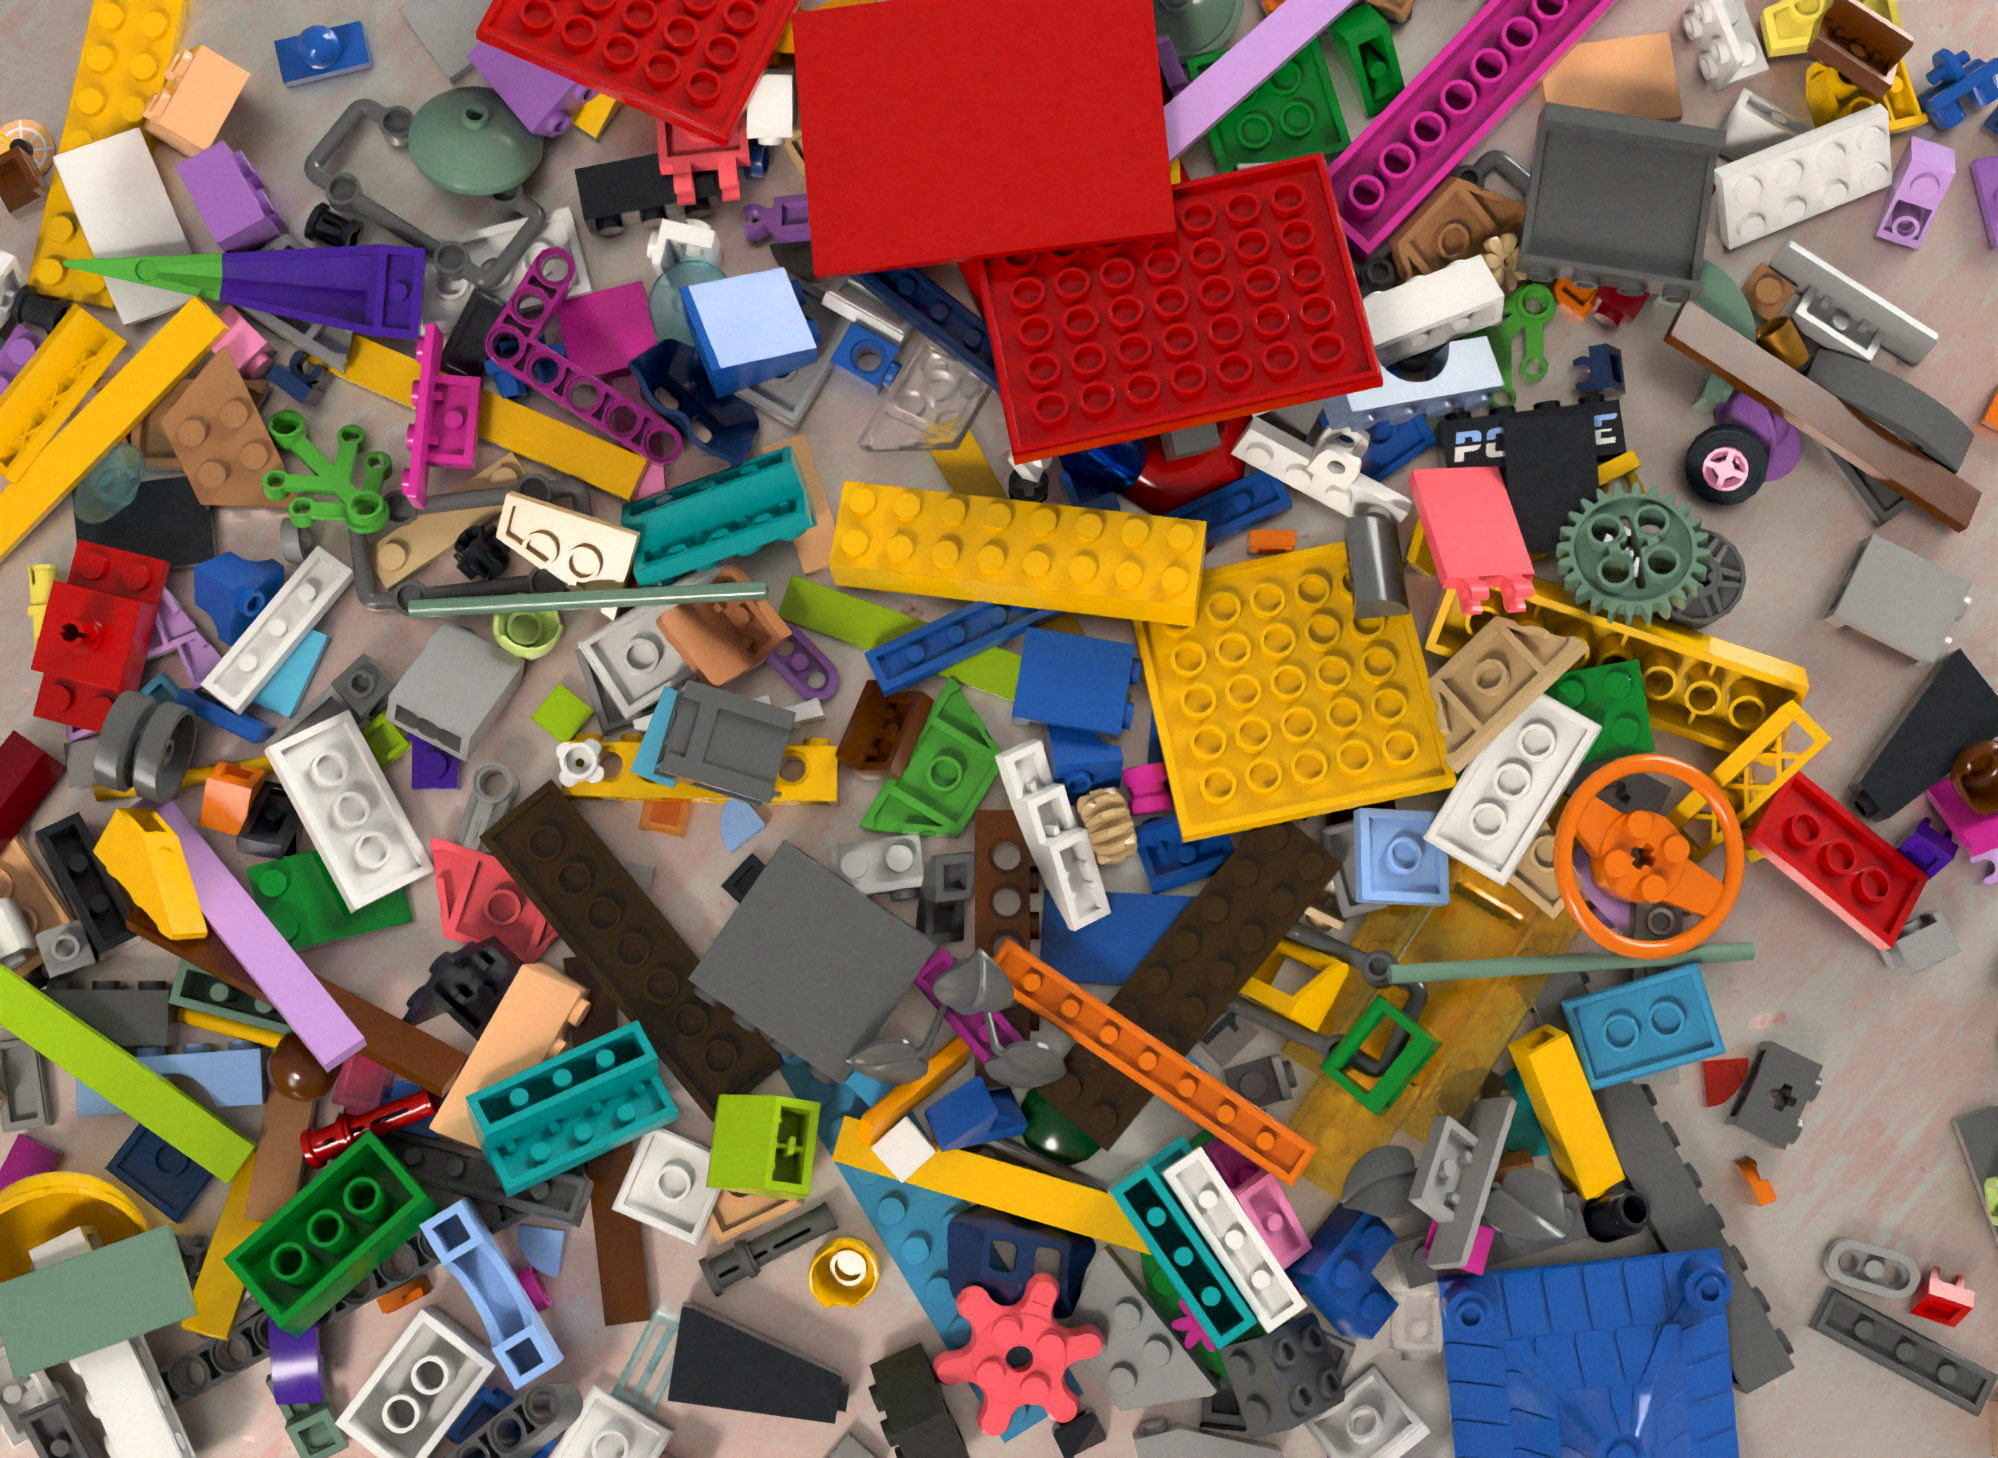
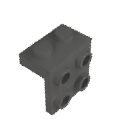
(1283, 1376)

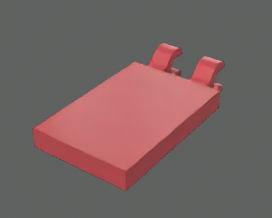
(686, 153)
(1473, 535)

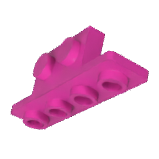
(445, 419)

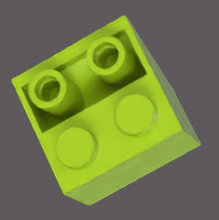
(763, 1145)

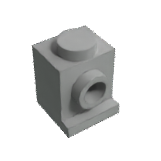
(1921, 944)

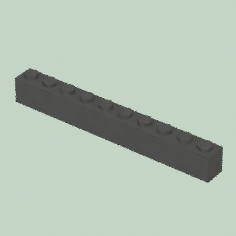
(1677, 1210)

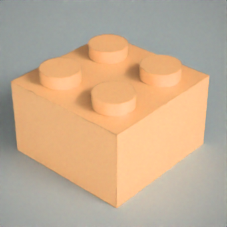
(194, 100)

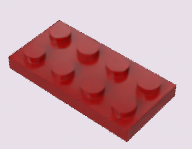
(1837, 860)

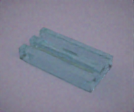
(635, 1399)

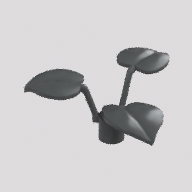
(967, 987)
(1523, 1207)

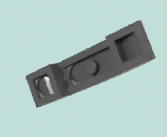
(1894, 405)

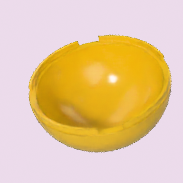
(55, 1203)

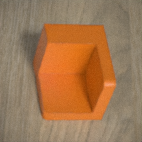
(229, 796)

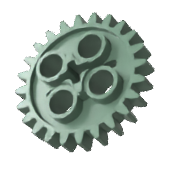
(1590, 560)

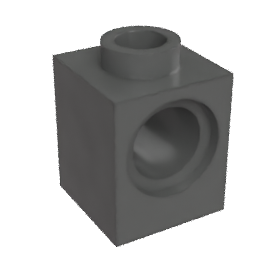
(365, 687)

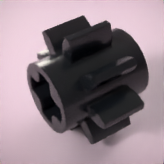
(481, 553)

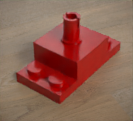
(96, 633)

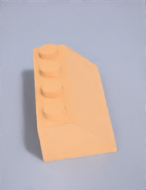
(520, 1035)

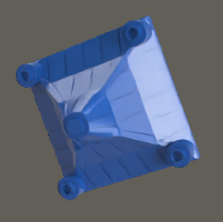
(1591, 1359)

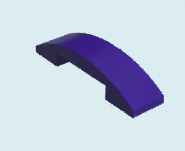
(296, 1365)

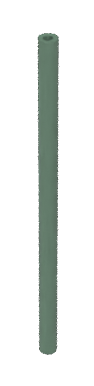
(588, 599)
(1560, 963)

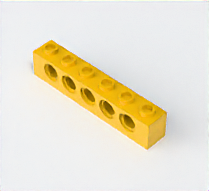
(815, 788)

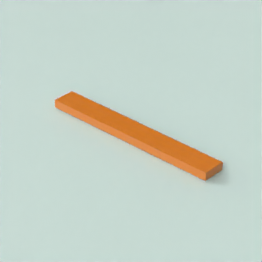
(1154, 1065)

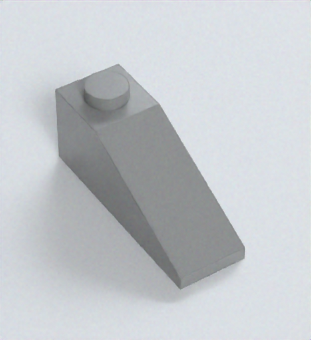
(1186, 1441)

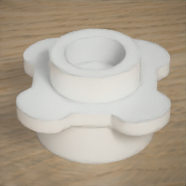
(570, 753)

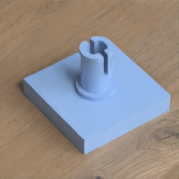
(1396, 861)

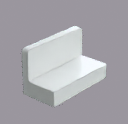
(1757, 126)

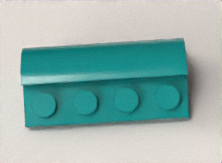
(719, 517)
(570, 1108)
(1180, 1247)

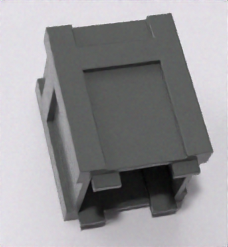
(725, 743)

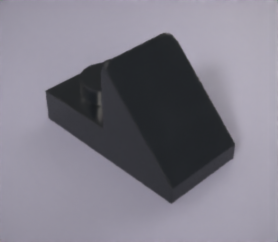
(271, 825)

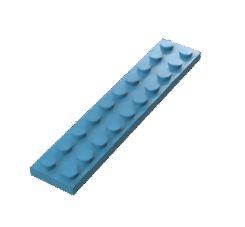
(911, 1225)

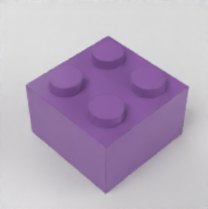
(231, 199)

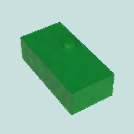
(332, 1234)

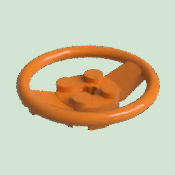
(1663, 867)

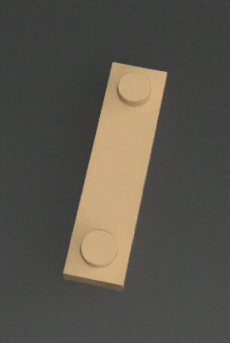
(434, 535)

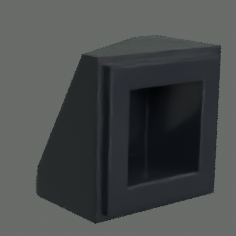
(1079, 1433)

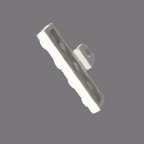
(1322, 472)

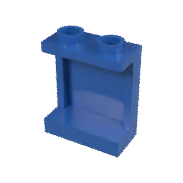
(1075, 682)

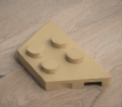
(1495, 683)

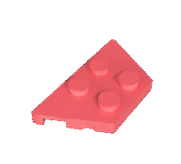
(485, 901)

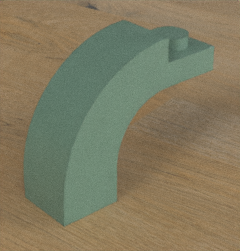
(1727, 304)

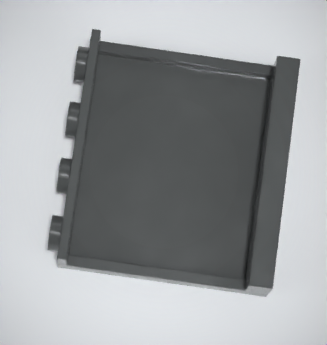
(1618, 202)
(811, 963)

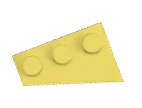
(1790, 22)

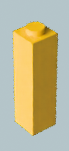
(1567, 1111)

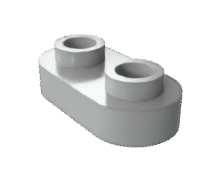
(1870, 1267)

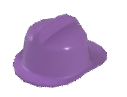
(1775, 433)

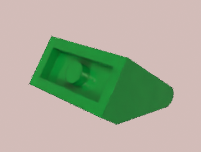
(1401, 1071)

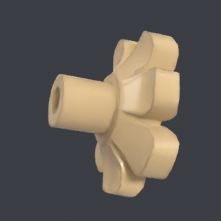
(1502, 260)

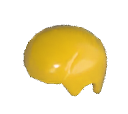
(843, 1272)

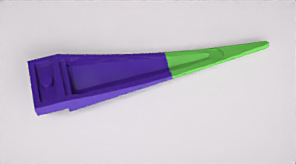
(344, 287)

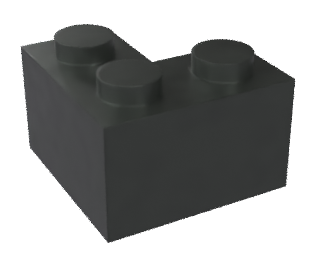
(915, 1407)

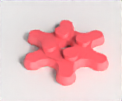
(1022, 1324)

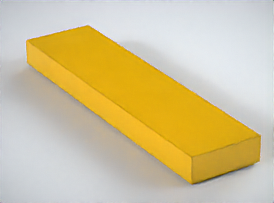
(218, 1289)

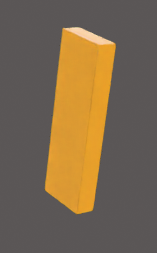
(907, 1096)

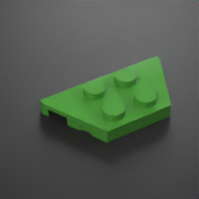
(944, 777)

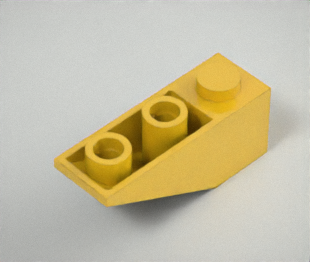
(153, 869)

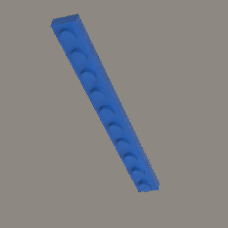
(990, 624)

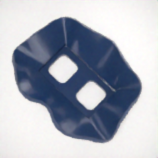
(682, 374)
(969, 1251)

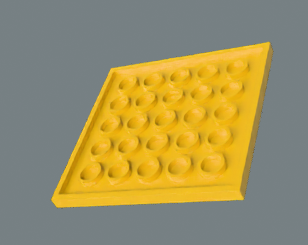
(1288, 699)

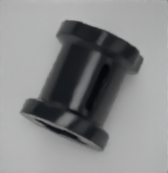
(332, 227)
(38, 308)
(1016, 493)

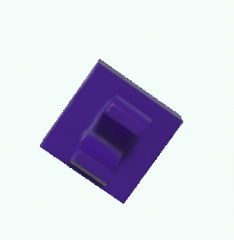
(1927, 847)

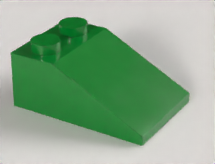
(309, 909)

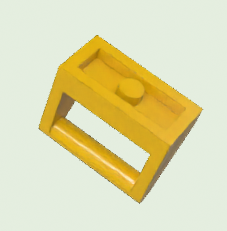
(1313, 1001)

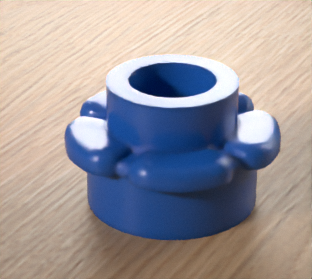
(759, 160)

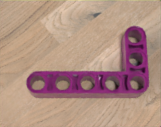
(570, 375)

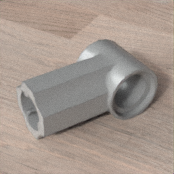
(483, 810)

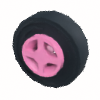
(1721, 480)

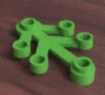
(1520, 318)
(289, 434)

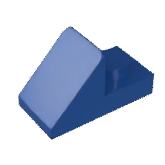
(975, 1116)

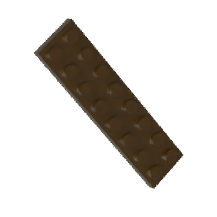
(627, 946)
(1198, 969)

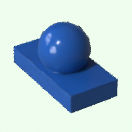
(323, 53)

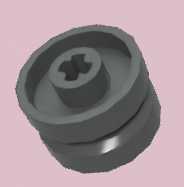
(145, 746)

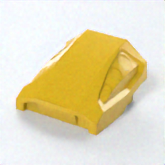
(1834, 96)

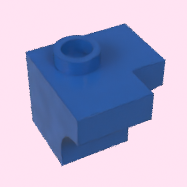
(235, 591)
(1081, 761)

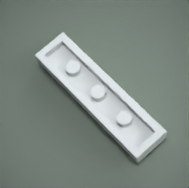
(278, 630)
(1233, 1239)

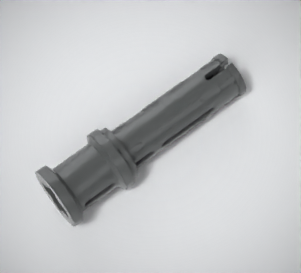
(748, 1257)

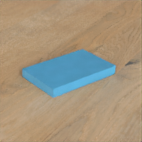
(1643, 1027)

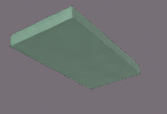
(94, 1301)

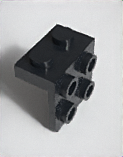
(466, 985)

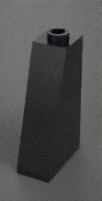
(1923, 742)
(745, 1371)

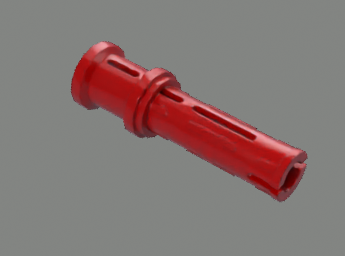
(349, 1129)

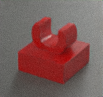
(1941, 1300)

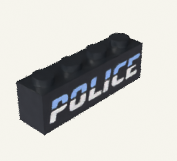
(1478, 443)

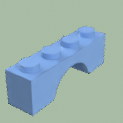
(229, 1076)
(479, 1265)

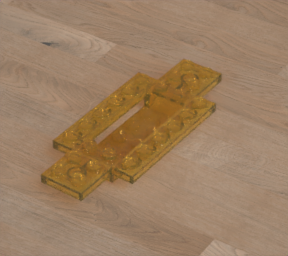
(1467, 1015)

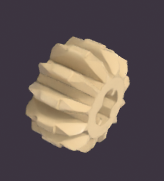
(1107, 824)

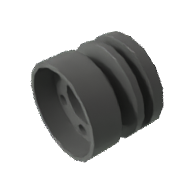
(1718, 592)

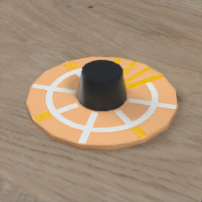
(31, 138)

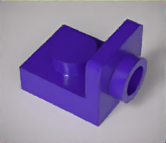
(433, 767)

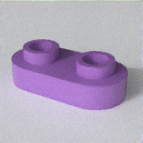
(802, 664)

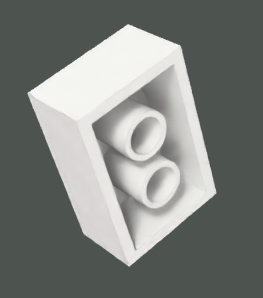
(419, 1388)

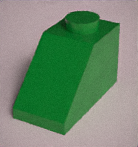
(1368, 57)

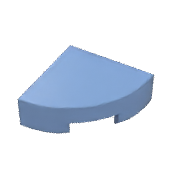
(739, 824)
(542, 1247)

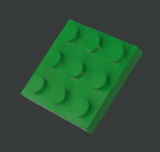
(1283, 118)

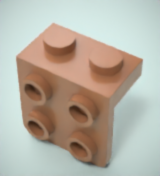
(724, 637)

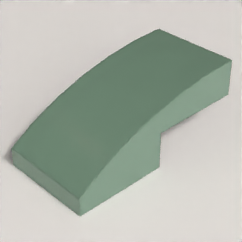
(313, 1427)

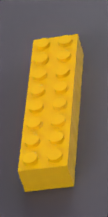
(1019, 553)
(1690, 679)

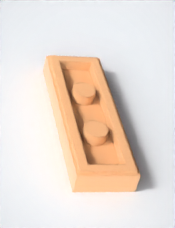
(816, 543)

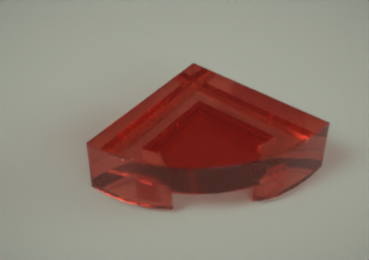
(1721, 1079)

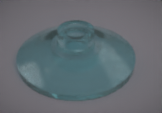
(665, 299)
(110, 485)

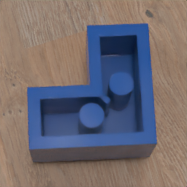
(1339, 1274)

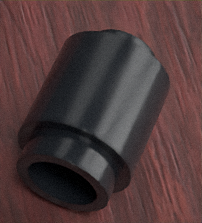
(1616, 1215)

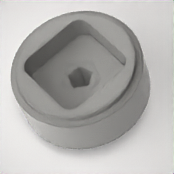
(295, 541)

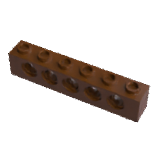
(993, 830)

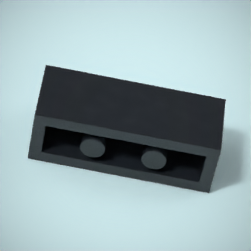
(637, 193)
(87, 885)

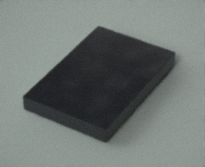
(1547, 473)
(159, 523)

